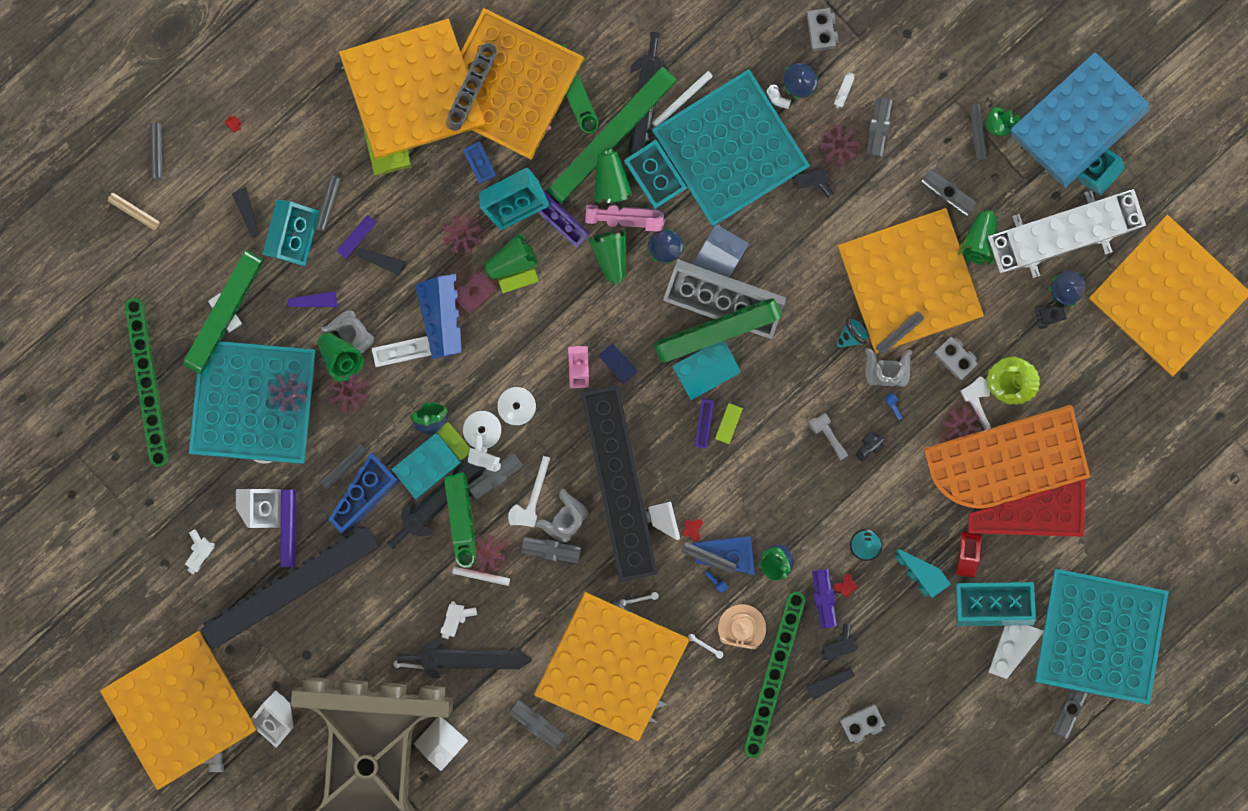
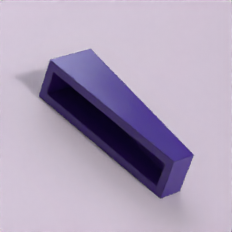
(356, 237)
(326, 300)
(704, 423)

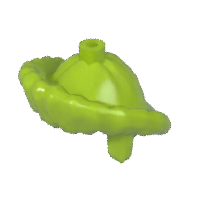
(1013, 380)

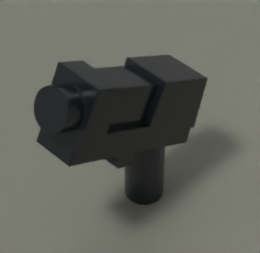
(815, 178)
(844, 645)

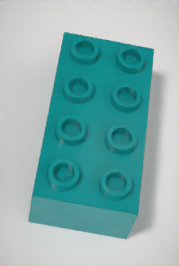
(995, 604)

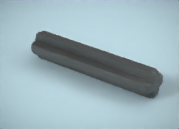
(978, 132)
(156, 150)
(327, 203)
(900, 332)
(344, 466)
(708, 558)

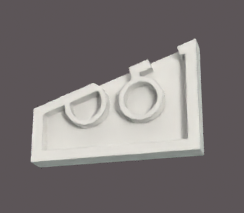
(1012, 648)

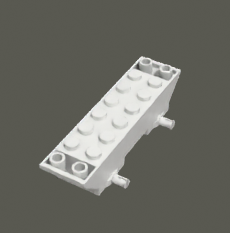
(1066, 231)

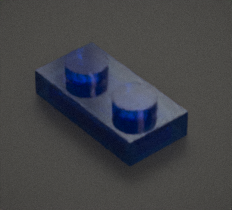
(618, 363)

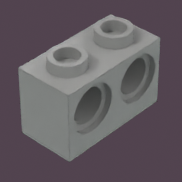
(817, 30)
(951, 362)
(860, 718)

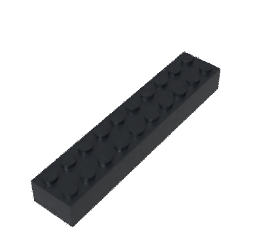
(619, 483)
(291, 587)

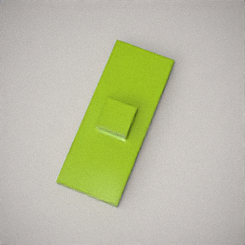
(518, 280)
(728, 423)
(454, 441)

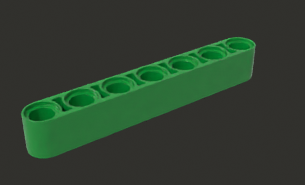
(223, 312)
(717, 330)

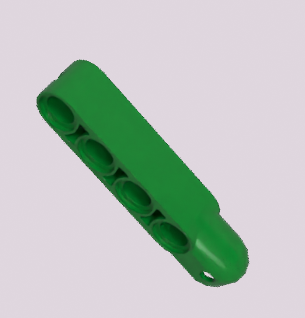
(581, 106)
(461, 519)

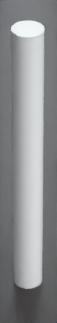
(682, 99)

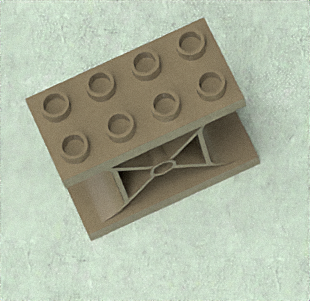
(371, 728)

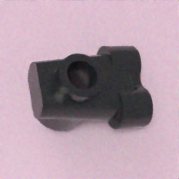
(1045, 315)
(872, 443)

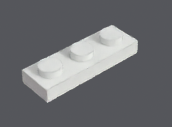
(401, 351)

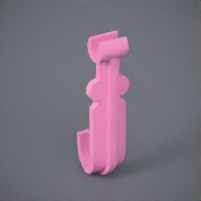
(627, 216)

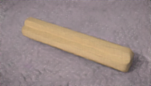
(133, 211)

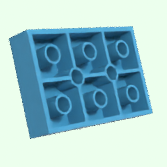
(1080, 120)

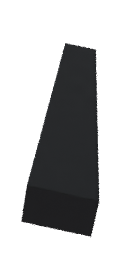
(245, 207)
(389, 263)
(823, 686)

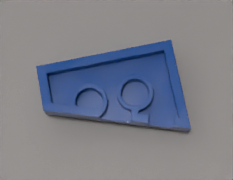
(733, 549)

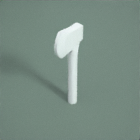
(972, 394)
(528, 517)

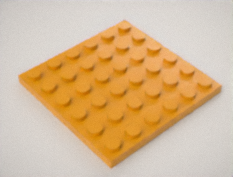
(522, 83)
(408, 87)
(908, 272)
(1169, 295)
(611, 666)
(178, 710)

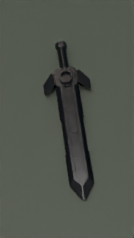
(649, 67)
(430, 507)
(464, 659)

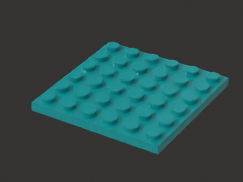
(730, 148)
(234, 405)
(1101, 636)

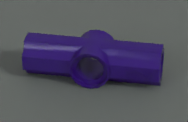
(824, 598)

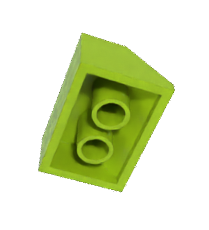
(389, 163)

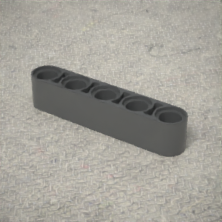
(472, 78)

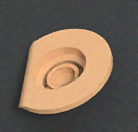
(742, 627)

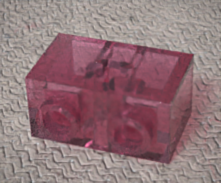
(485, 290)

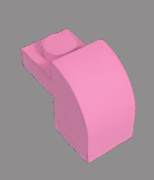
(578, 367)

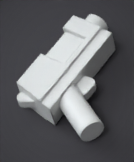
(844, 89)
(480, 458)
(202, 550)
(454, 615)

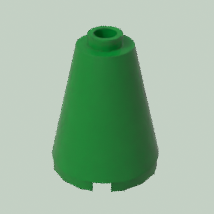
(610, 178)
(976, 244)
(611, 254)
(511, 259)
(339, 357)

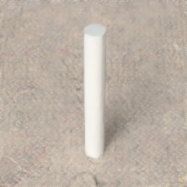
(481, 576)

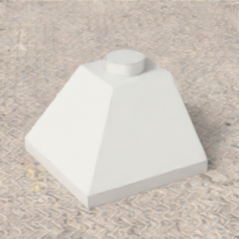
(259, 507)
(663, 519)
(274, 719)
(440, 743)

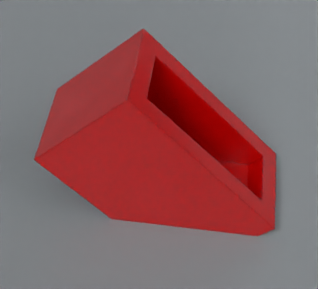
(968, 555)

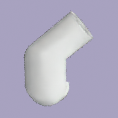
(775, 97)

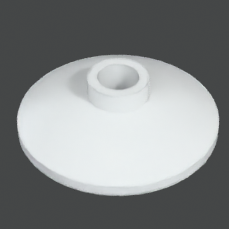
(526, 409)
(491, 424)

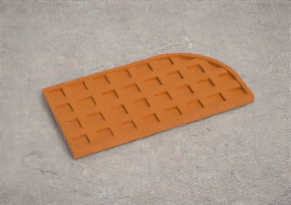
(1010, 460)

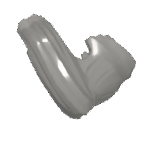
(350, 330)
(887, 372)
(567, 520)

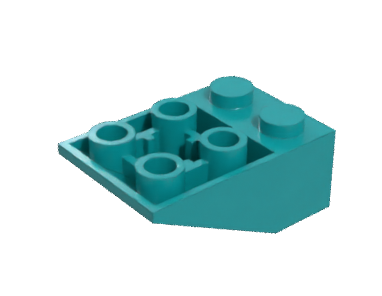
(929, 577)

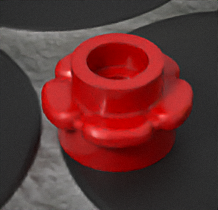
(233, 123)

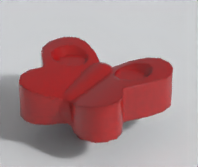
(691, 529)
(846, 587)

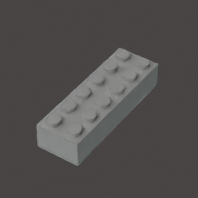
(716, 294)

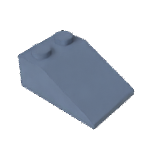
(721, 252)

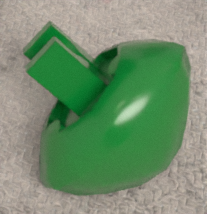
(1000, 122)

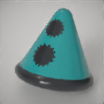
(853, 334)
(866, 545)

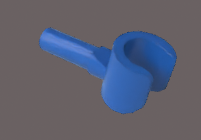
(891, 399)
(721, 586)

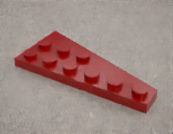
(1045, 513)

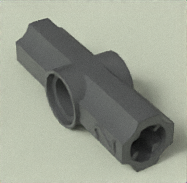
(879, 127)
(938, 184)
(493, 479)
(551, 550)
(1065, 720)
(536, 724)

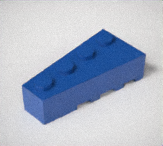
(440, 315)
(364, 493)

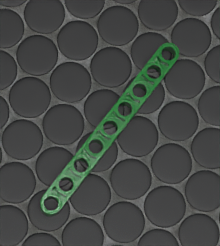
(612, 134)
(141, 374)
(770, 683)

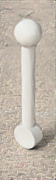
(654, 596)
(719, 654)
(397, 665)

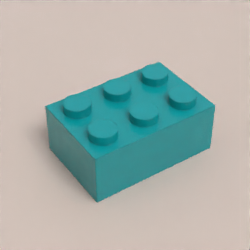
(655, 174)
(426, 466)

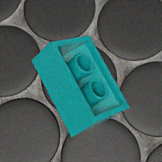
(513, 199)
(282, 225)
(706, 369)

